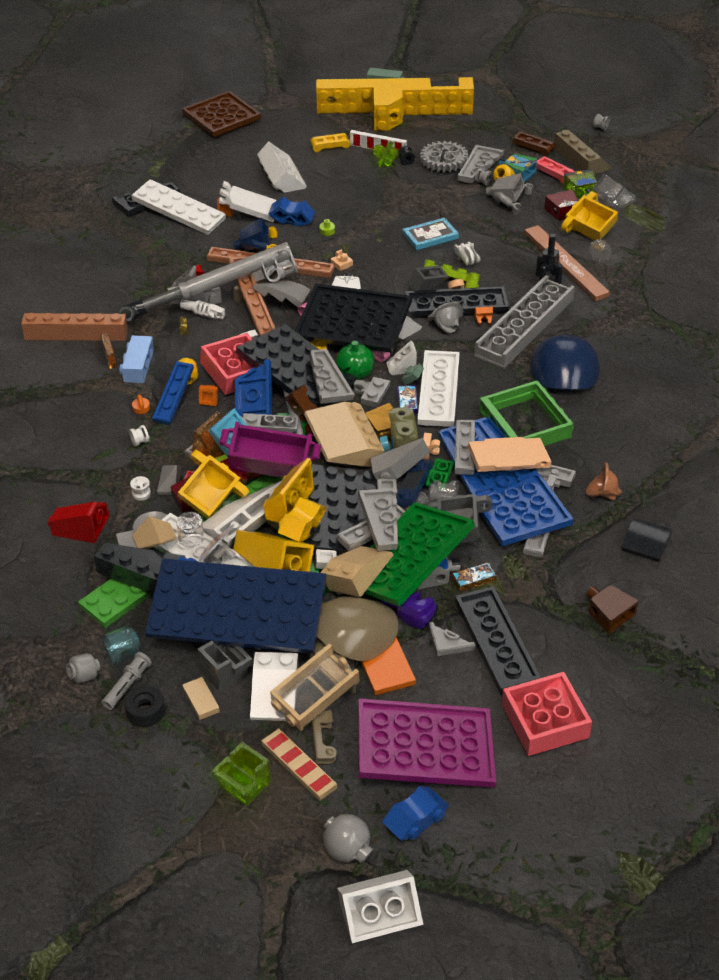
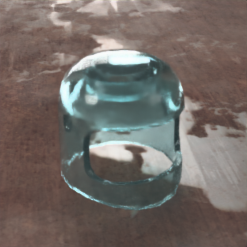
(120, 640)

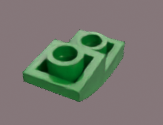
(441, 471)

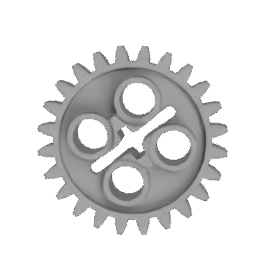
(451, 154)

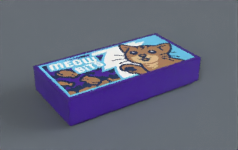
(408, 397)

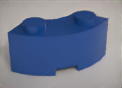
(291, 212)
(415, 813)

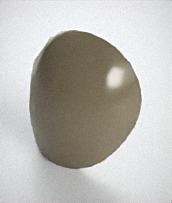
(357, 627)

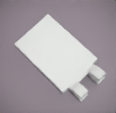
(246, 201)

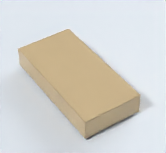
(200, 698)

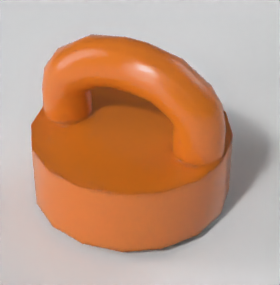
(140, 405)

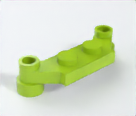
(471, 279)

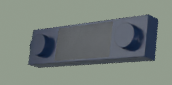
(413, 483)

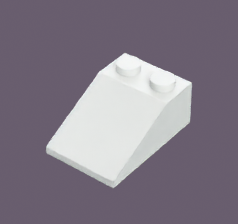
(268, 673)

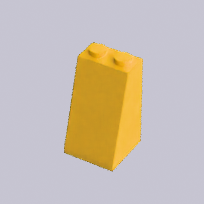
(273, 551)

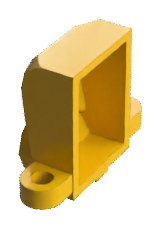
(590, 217)
(210, 485)

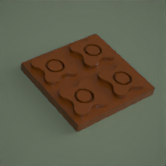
(221, 113)

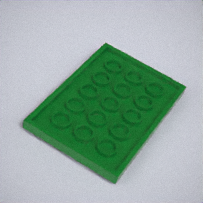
(424, 541)

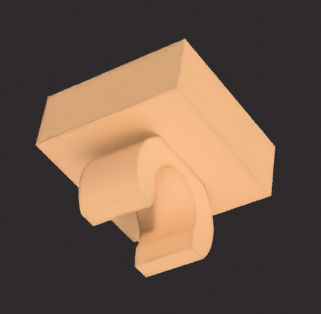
(341, 260)
(432, 444)

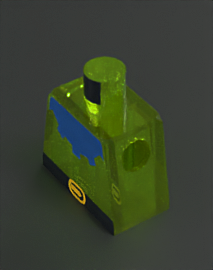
(580, 182)

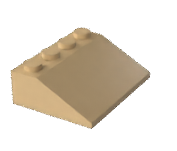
(344, 434)

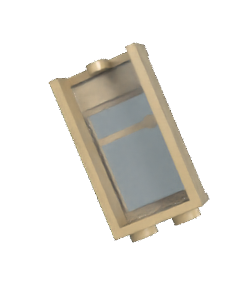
(313, 687)

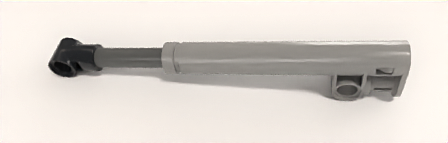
(274, 258)

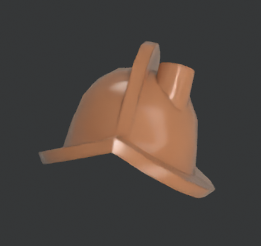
(604, 484)

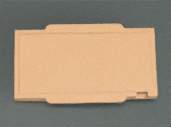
(509, 454)

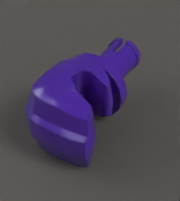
(415, 611)

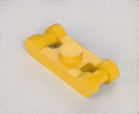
(330, 141)

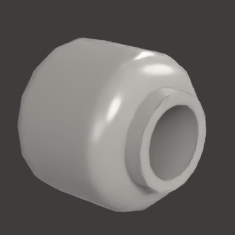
(82, 668)

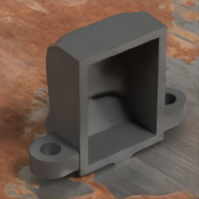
(465, 506)

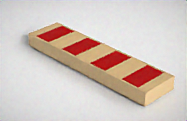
(299, 764)

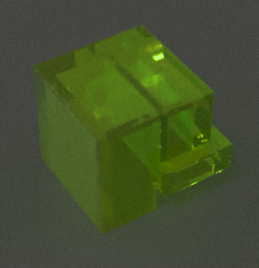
(243, 773)

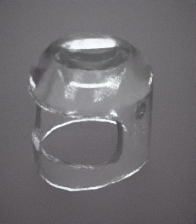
(442, 490)

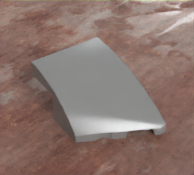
(290, 290)

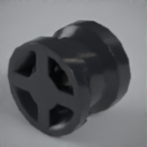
(406, 151)

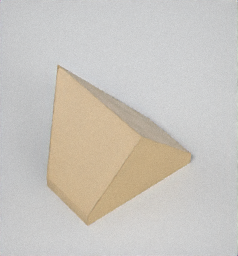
(153, 533)

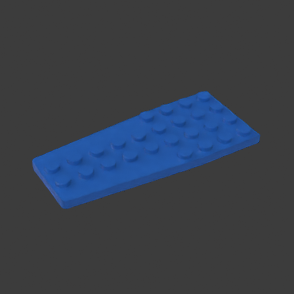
(520, 498)

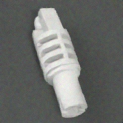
(203, 309)

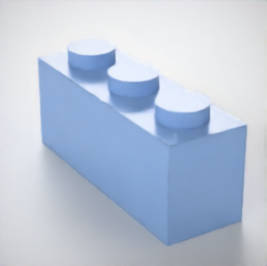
(137, 359)

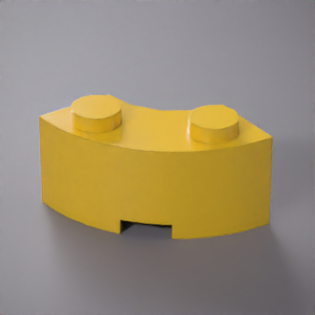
(301, 519)

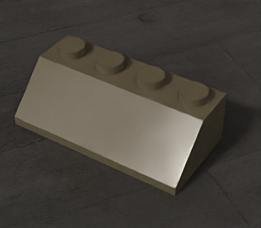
(579, 153)

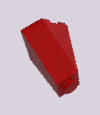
(80, 521)

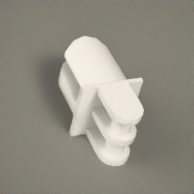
(467, 253)

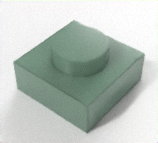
(412, 373)

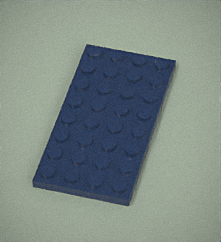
(237, 605)

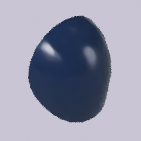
(565, 363)

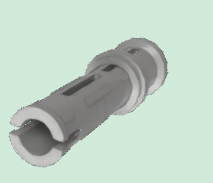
(131, 674)

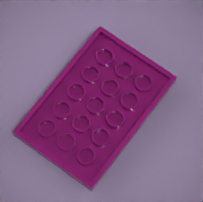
(425, 743)

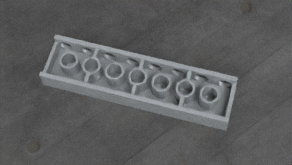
(524, 322)

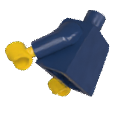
(256, 237)

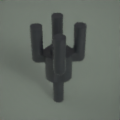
(549, 261)

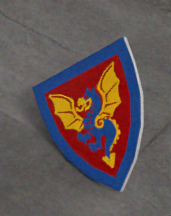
(222, 547)

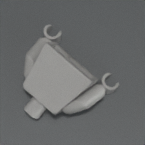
(508, 189)

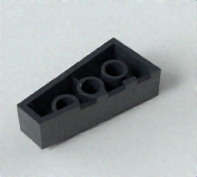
(131, 565)

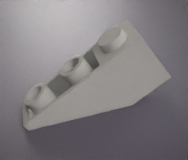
(272, 422)

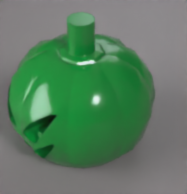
(358, 358)

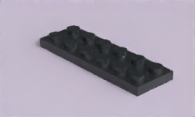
(426, 301)
(496, 638)

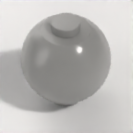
(347, 838)

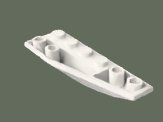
(244, 513)

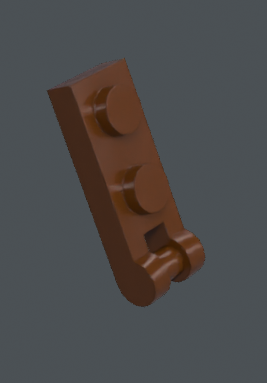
(534, 143)

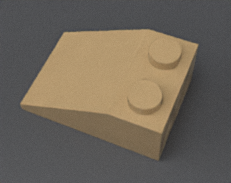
(355, 570)

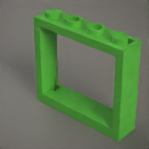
(492, 403)

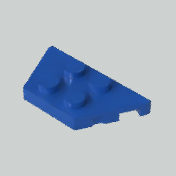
(254, 391)

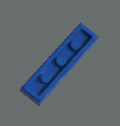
(173, 393)

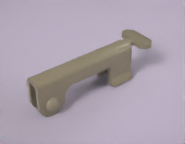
(323, 753)

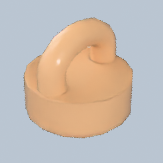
(455, 284)

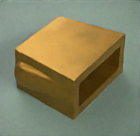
(380, 420)

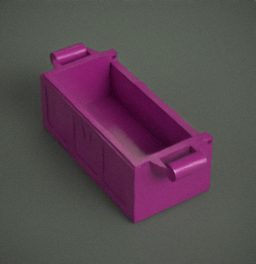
(267, 450)

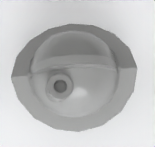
(447, 316)

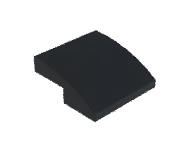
(646, 539)

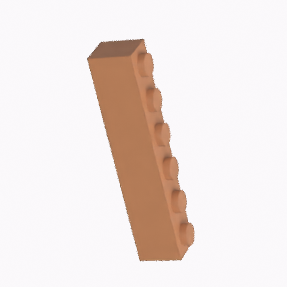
(74, 326)

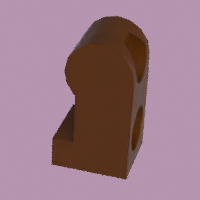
(300, 402)

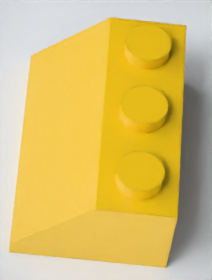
(294, 485)

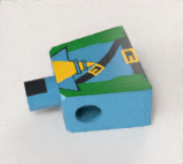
(521, 164)

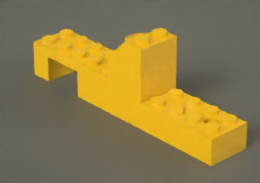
(393, 98)

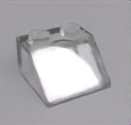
(613, 192)

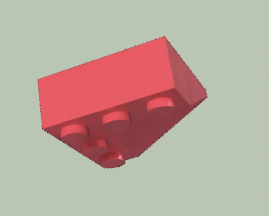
(223, 362)
(546, 713)

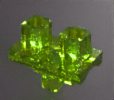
(387, 154)

